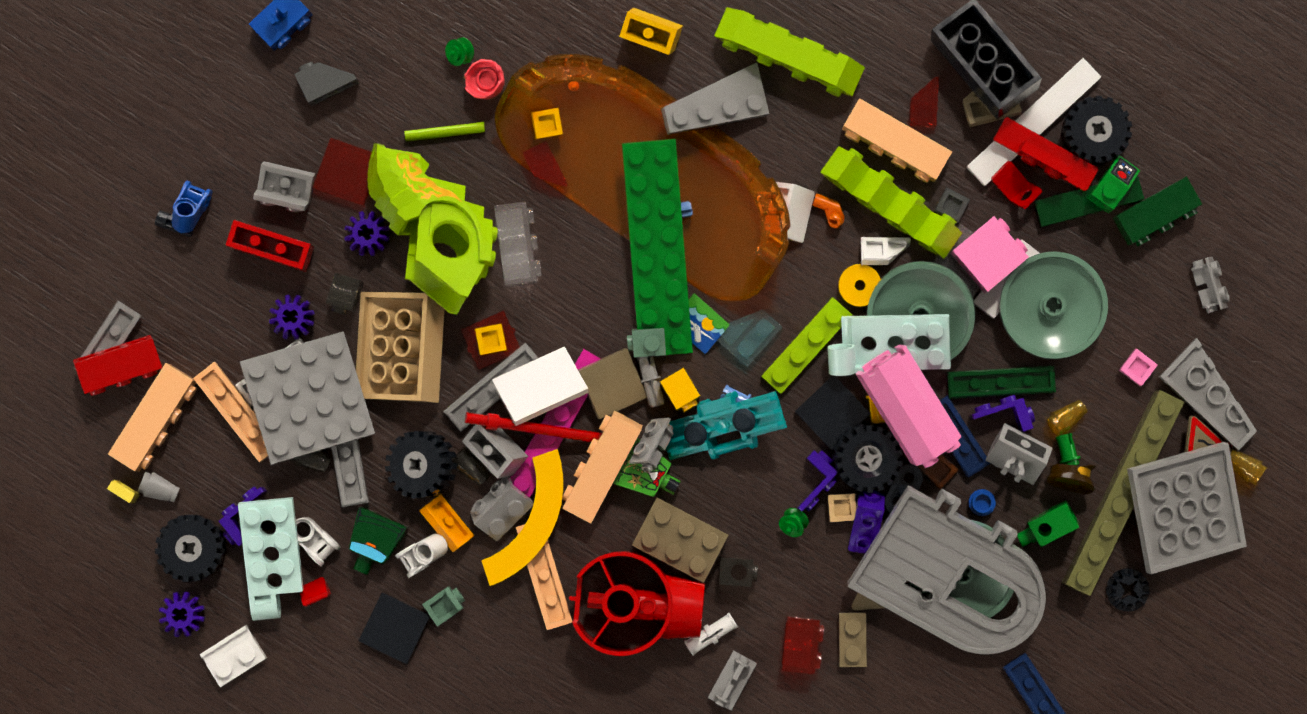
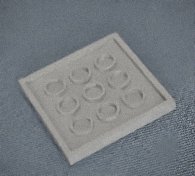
(307, 398)
(1187, 507)

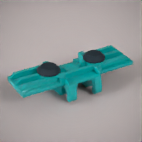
(722, 416)

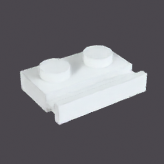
(233, 656)

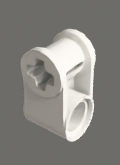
(316, 540)
(423, 553)

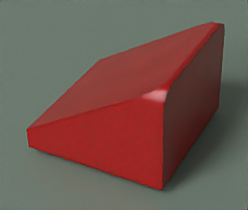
(315, 591)

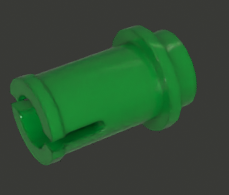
(1067, 449)

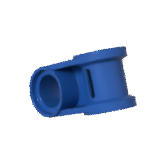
(191, 203)

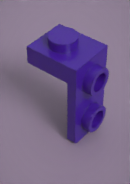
(1023, 415)
(822, 463)
(866, 521)
(232, 527)

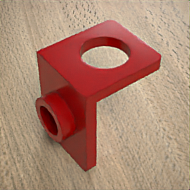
(1015, 185)

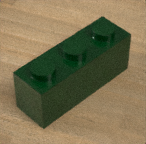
(1158, 212)

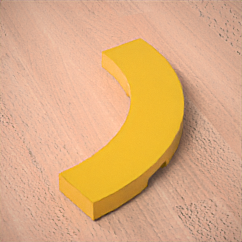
(539, 524)

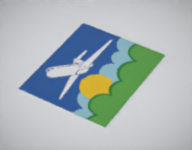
(702, 321)

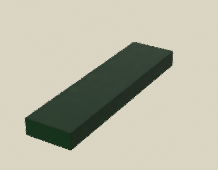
(1075, 204)
(1001, 382)

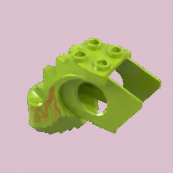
(432, 214)

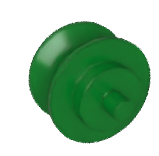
(459, 51)
(793, 522)

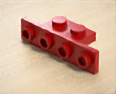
(1046, 154)

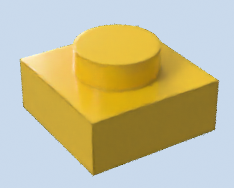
(546, 123)
(491, 339)

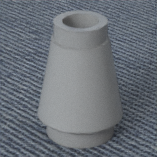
(157, 488)

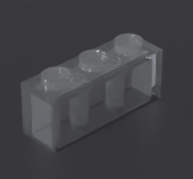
(517, 244)

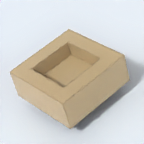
(841, 507)

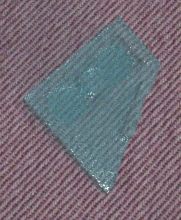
(749, 336)

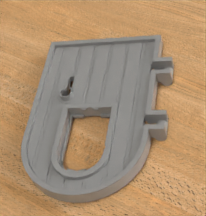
(933, 553)

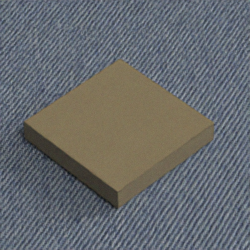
(612, 383)

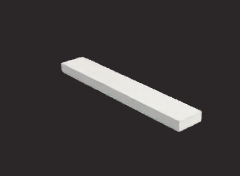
(1038, 117)

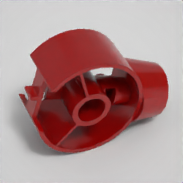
(678, 608)

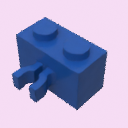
(280, 21)

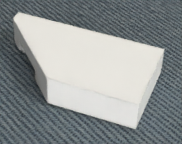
(882, 249)

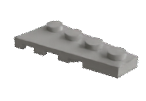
(723, 102)
(1203, 389)

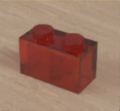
(801, 644)

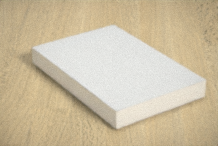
(540, 386)

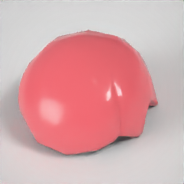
(484, 79)

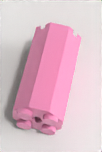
(909, 406)

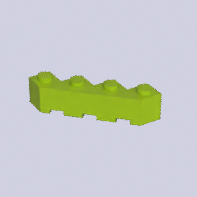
(779, 47)
(899, 208)

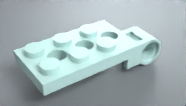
(263, 597)

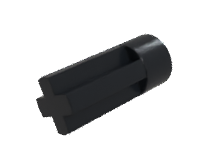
(164, 221)

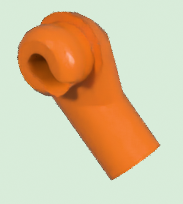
(832, 210)

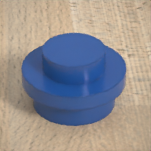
(982, 502)

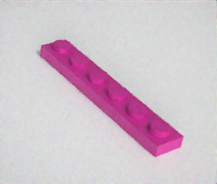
(561, 416)

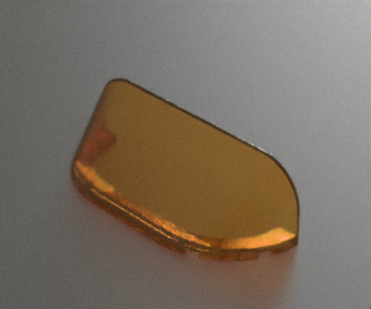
(737, 212)

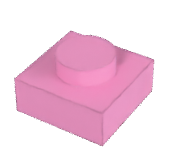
(1138, 367)

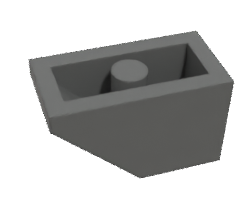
(323, 81)

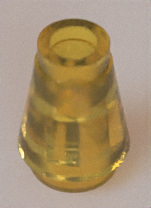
(1065, 418)
(1247, 467)

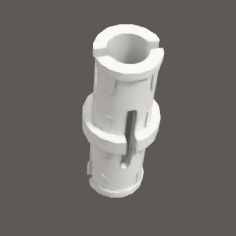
(711, 634)

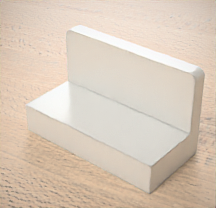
(799, 205)

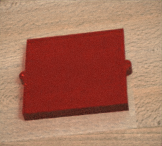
(471, 339)

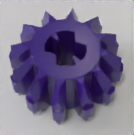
(372, 225)
(290, 326)
(183, 624)

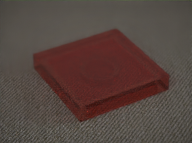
(344, 172)

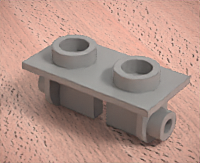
(1215, 293)
(656, 434)
(732, 680)

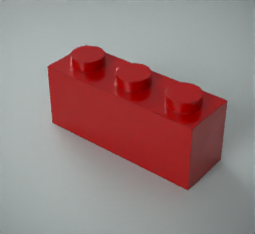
(269, 245)
(117, 365)

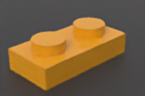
(446, 523)

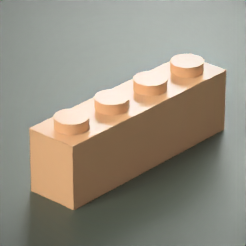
(896, 140)
(153, 417)
(602, 466)

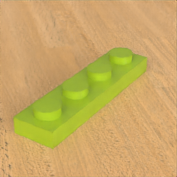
(805, 346)

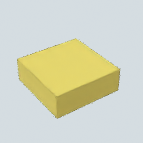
(123, 491)

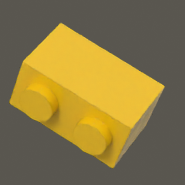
(651, 31)
(680, 390)

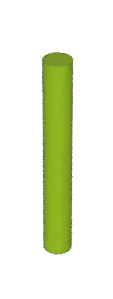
(445, 131)

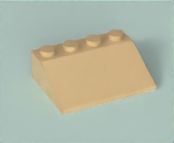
(399, 346)

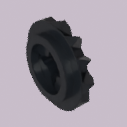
(1115, 591)

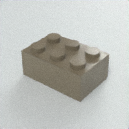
(680, 540)

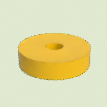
(847, 282)

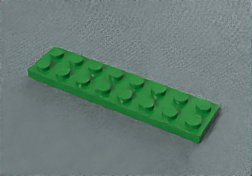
(657, 241)

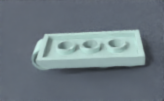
(851, 355)

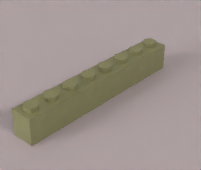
(1118, 499)

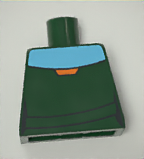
(374, 539)

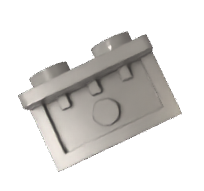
(284, 187)
(500, 508)

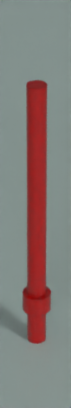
(493, 422)

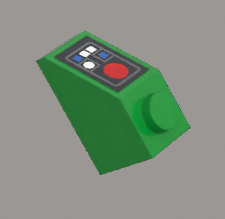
(1114, 184)

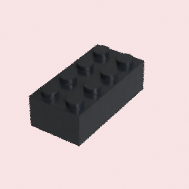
(985, 58)

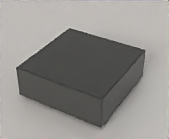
(952, 204)

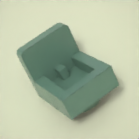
(647, 342)
(444, 605)

